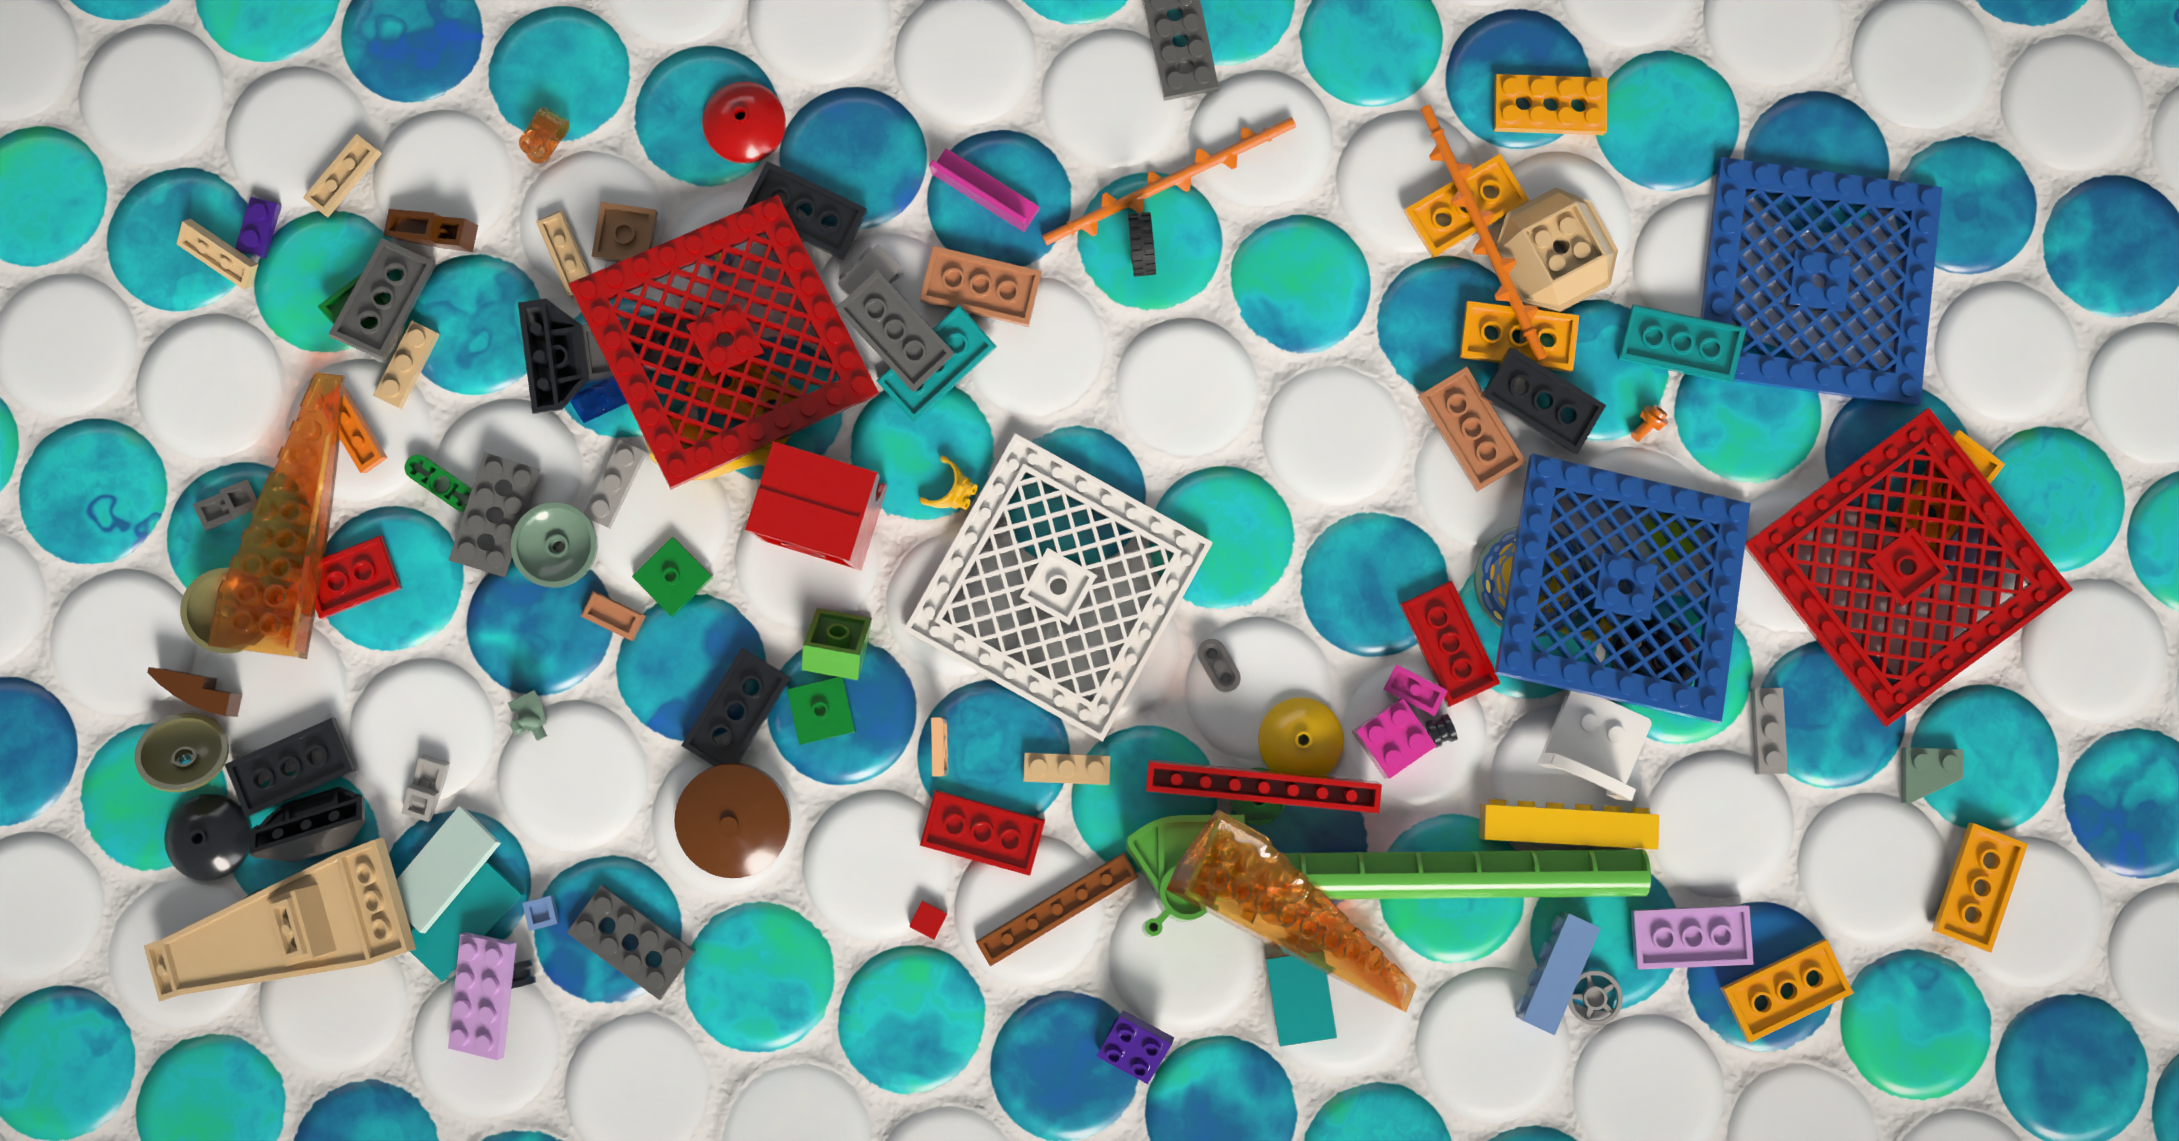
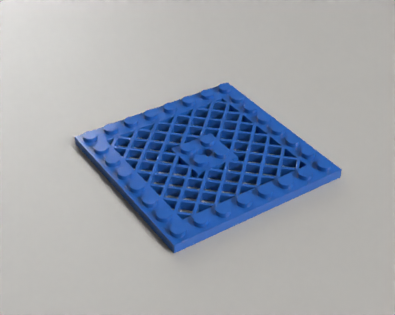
(1915, 279)
(1714, 647)

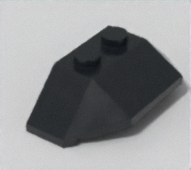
(552, 355)
(309, 826)

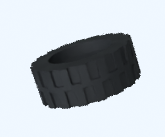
(1142, 244)

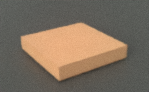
(939, 747)

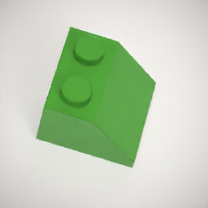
(836, 644)

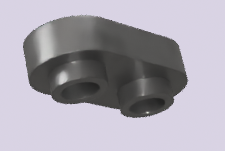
(1220, 664)

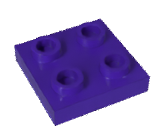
(1135, 1046)

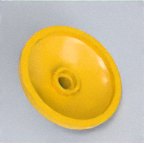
(1288, 721)

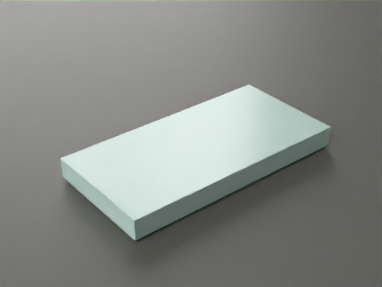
(444, 868)

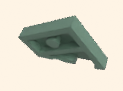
(1928, 771)

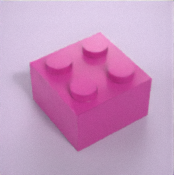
(1394, 738)

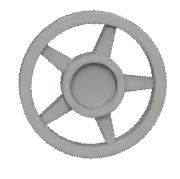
(1596, 998)

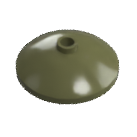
(199, 605)
(177, 739)

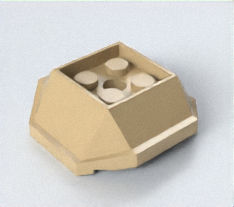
(1542, 274)

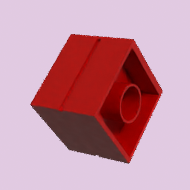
(816, 506)

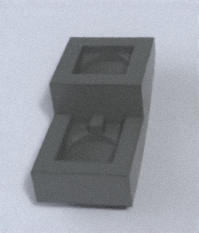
(226, 506)

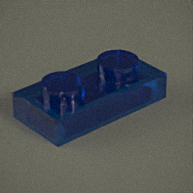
(598, 399)

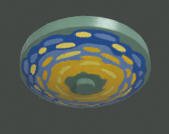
(1493, 577)

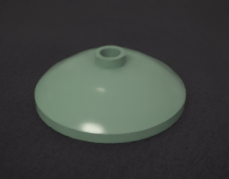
(536, 541)

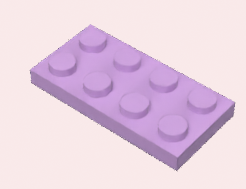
(1692, 937)
(482, 995)

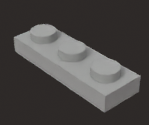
(614, 484)
(1769, 731)

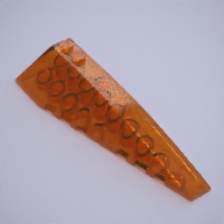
(267, 594)
(1258, 890)

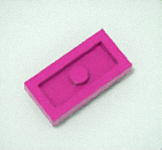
(1415, 690)

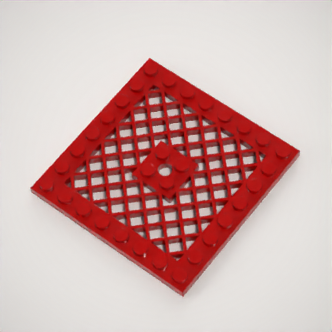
(695, 247)
(1977, 497)

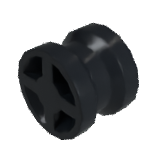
(1441, 730)
(522, 974)

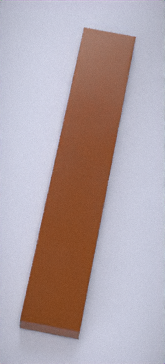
(1056, 909)

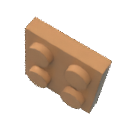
(623, 231)

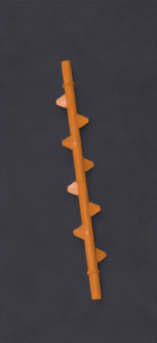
(1181, 178)
(1486, 244)

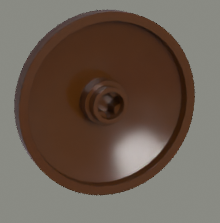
(732, 820)

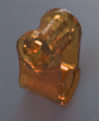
(544, 133)

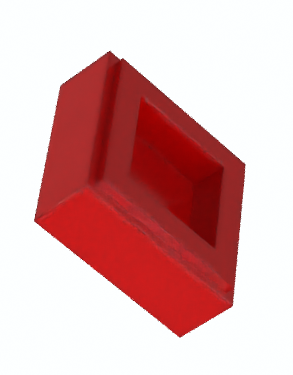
(928, 920)

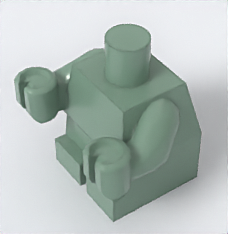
(530, 715)

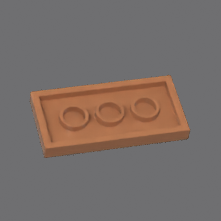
(980, 286)
(1471, 429)

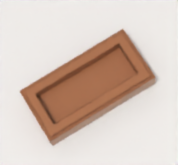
(613, 616)

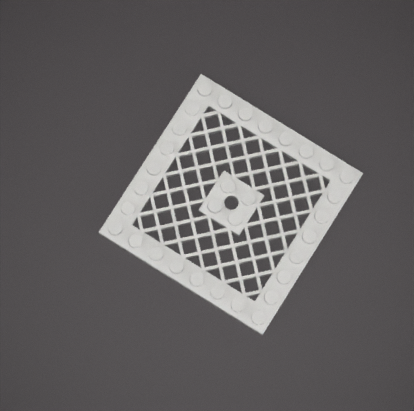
(1017, 460)

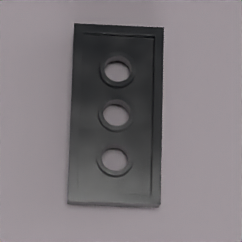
(824, 204)
(1561, 394)
(731, 691)
(272, 759)

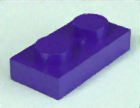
(258, 227)

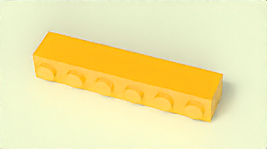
(1569, 826)

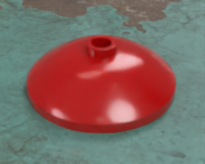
(749, 138)

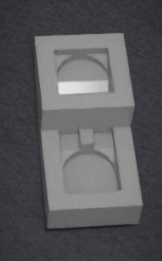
(426, 788)

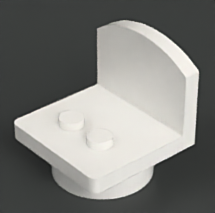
(1596, 742)

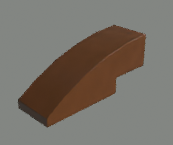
(431, 229)
(197, 691)

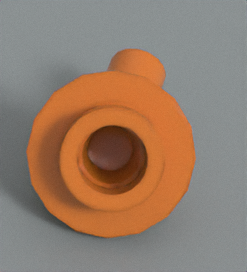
(1654, 418)

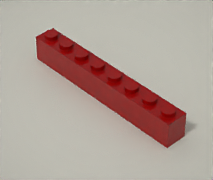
(1263, 786)

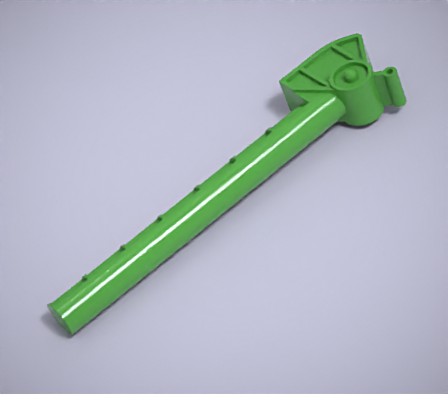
(1404, 874)

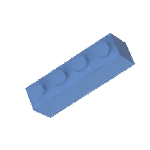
(1557, 972)

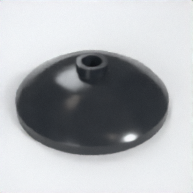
(1645, 650)
(223, 832)

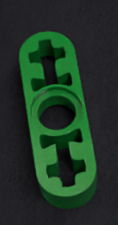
(421, 479)

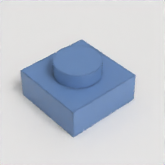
(541, 912)

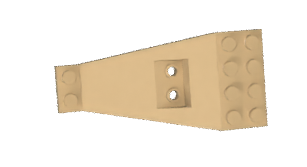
(311, 923)

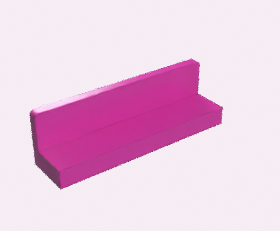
(984, 189)

